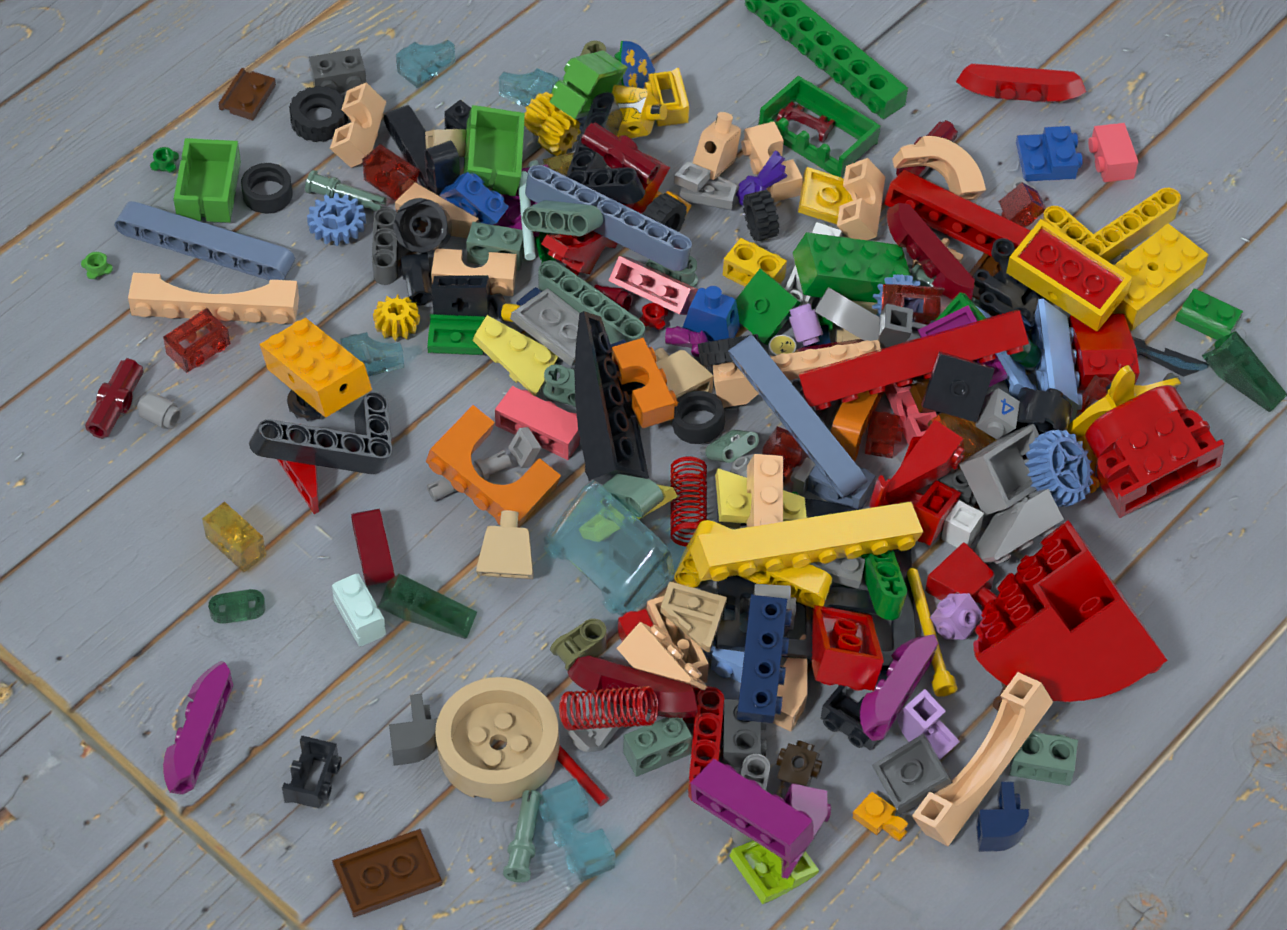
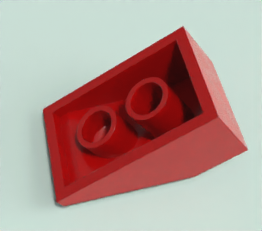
(1103, 350)
(928, 461)
(845, 649)

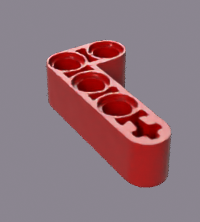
(706, 719)

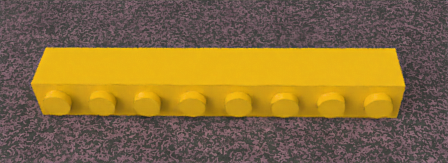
(805, 541)

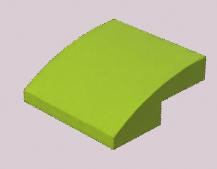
(764, 871)

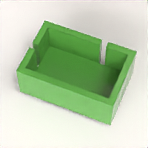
(584, 80)
(495, 147)
(207, 179)

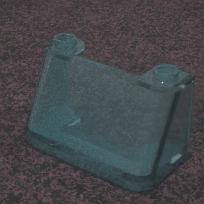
(610, 549)

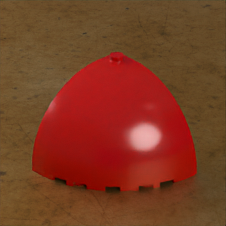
(1065, 625)

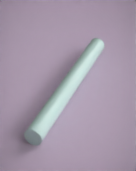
(528, 235)

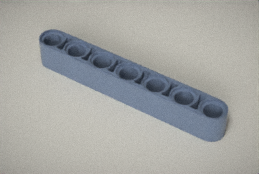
(619, 221)
(204, 241)
(797, 416)

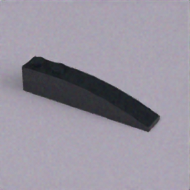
(606, 430)

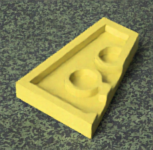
(516, 353)
(735, 502)

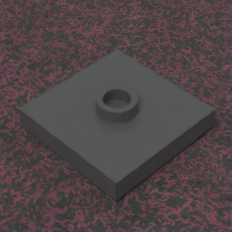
(911, 773)

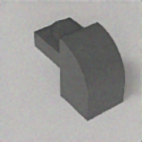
(897, 326)
(414, 739)

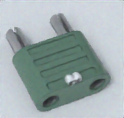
(730, 446)

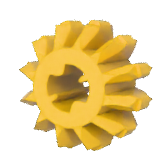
(537, 112)
(558, 133)
(396, 317)

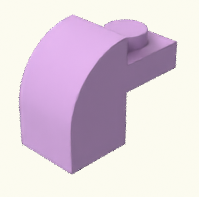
(922, 717)

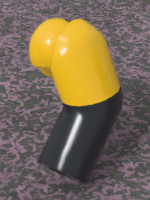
(502, 308)

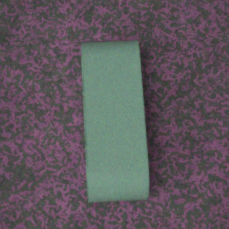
(562, 218)
(634, 493)

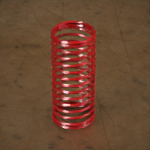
(686, 477)
(642, 716)

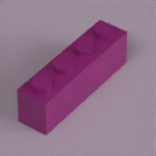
(752, 810)

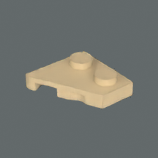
(694, 612)

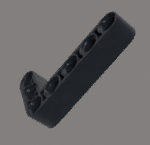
(437, 165)
(589, 166)
(357, 452)

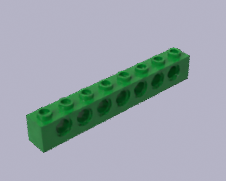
(833, 54)

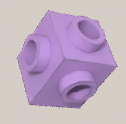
(956, 616)

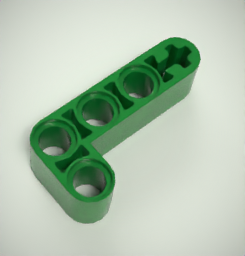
(885, 584)

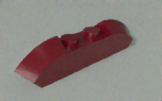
(925, 247)
(674, 697)

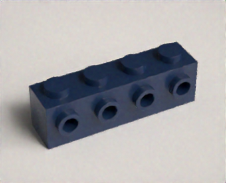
(762, 659)

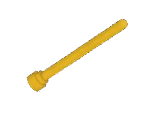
(943, 682)

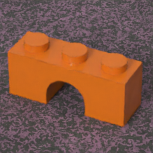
(638, 364)

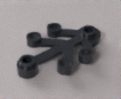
(1009, 290)

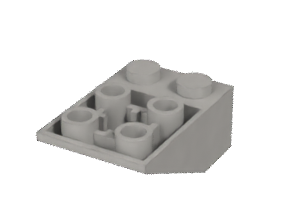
(1018, 526)

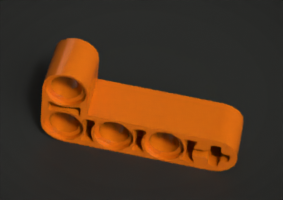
(853, 420)

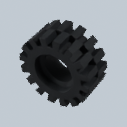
(761, 215)

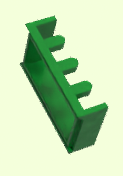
(821, 103)

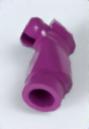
(685, 338)

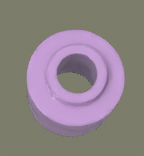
(805, 324)

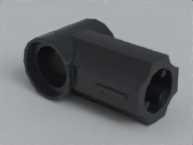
(417, 273)

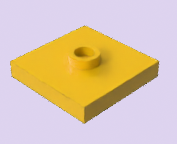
(822, 195)

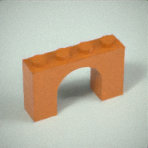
(453, 460)

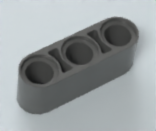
(384, 247)

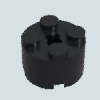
(408, 220)
(1043, 409)

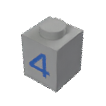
(998, 414)

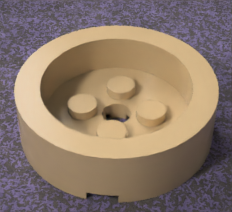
(499, 711)

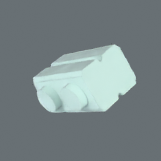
(358, 609)

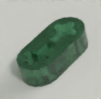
(237, 606)

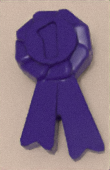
(769, 175)

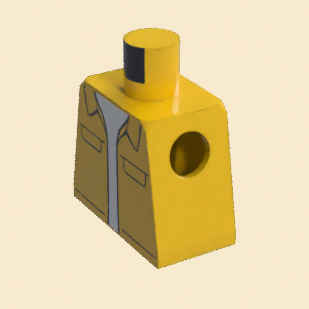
(638, 110)

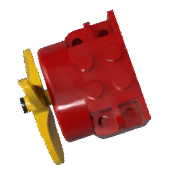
(1145, 441)

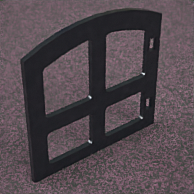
(734, 587)

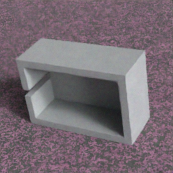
(999, 471)

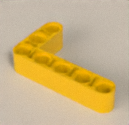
(1125, 230)
(807, 583)

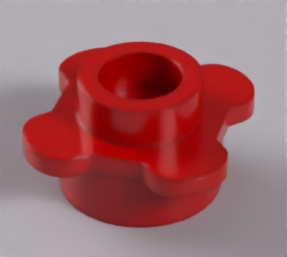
(654, 310)

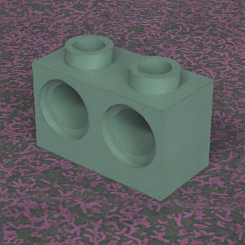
(492, 238)
(657, 745)
(1043, 764)

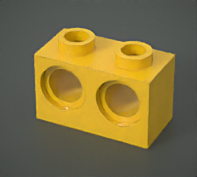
(747, 258)

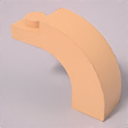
(949, 160)

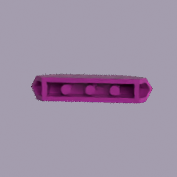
(908, 667)
(192, 741)

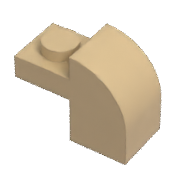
(457, 136)

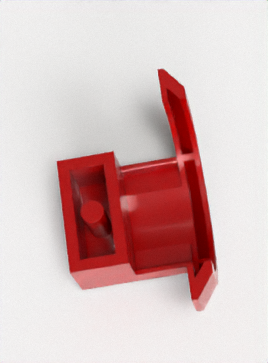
(930, 508)

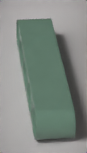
(583, 297)

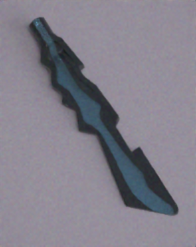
(1170, 359)

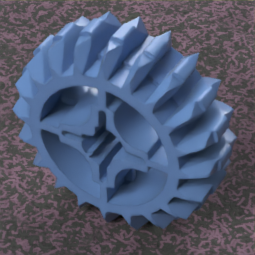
(1061, 466)

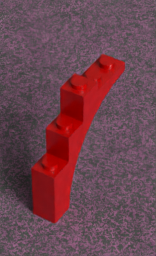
(582, 252)

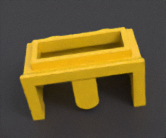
(676, 111)

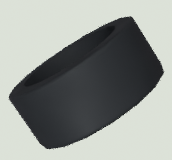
(266, 203)
(702, 432)

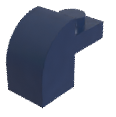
(1004, 826)

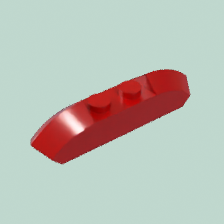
(1021, 83)

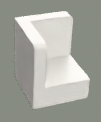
(962, 525)

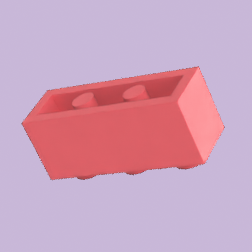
(653, 285)
(551, 426)

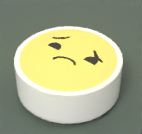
(781, 344)

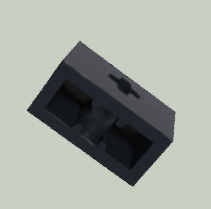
(471, 288)

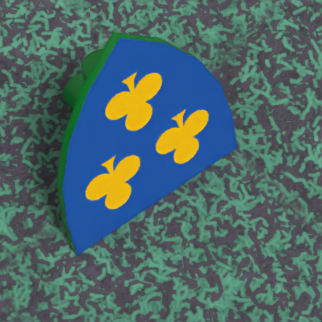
(638, 64)

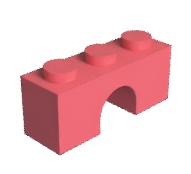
(903, 404)

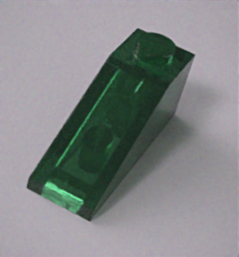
(1244, 371)
(426, 607)

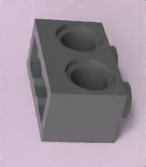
(740, 733)

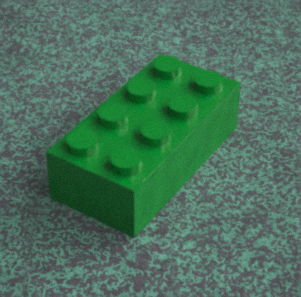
(846, 265)

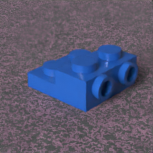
(1049, 154)
(474, 198)

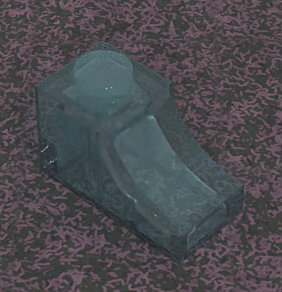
(424, 62)
(524, 87)
(375, 355)

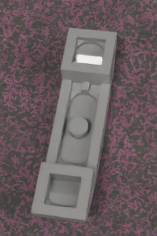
(849, 315)

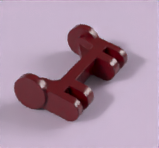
(798, 115)

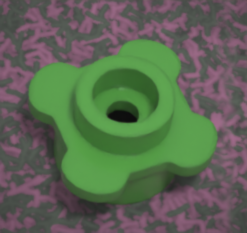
(96, 265)

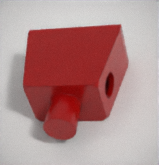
(960, 574)

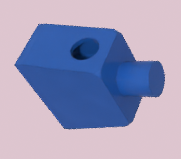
(713, 314)

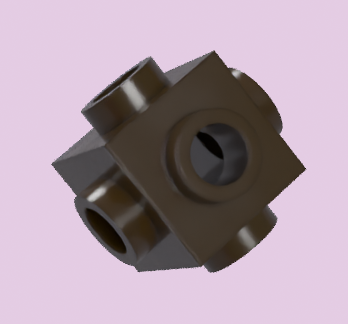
(804, 774)

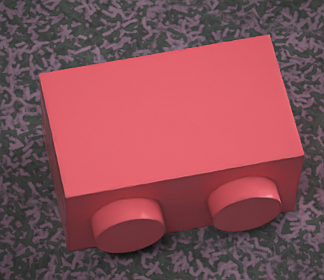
(1113, 152)

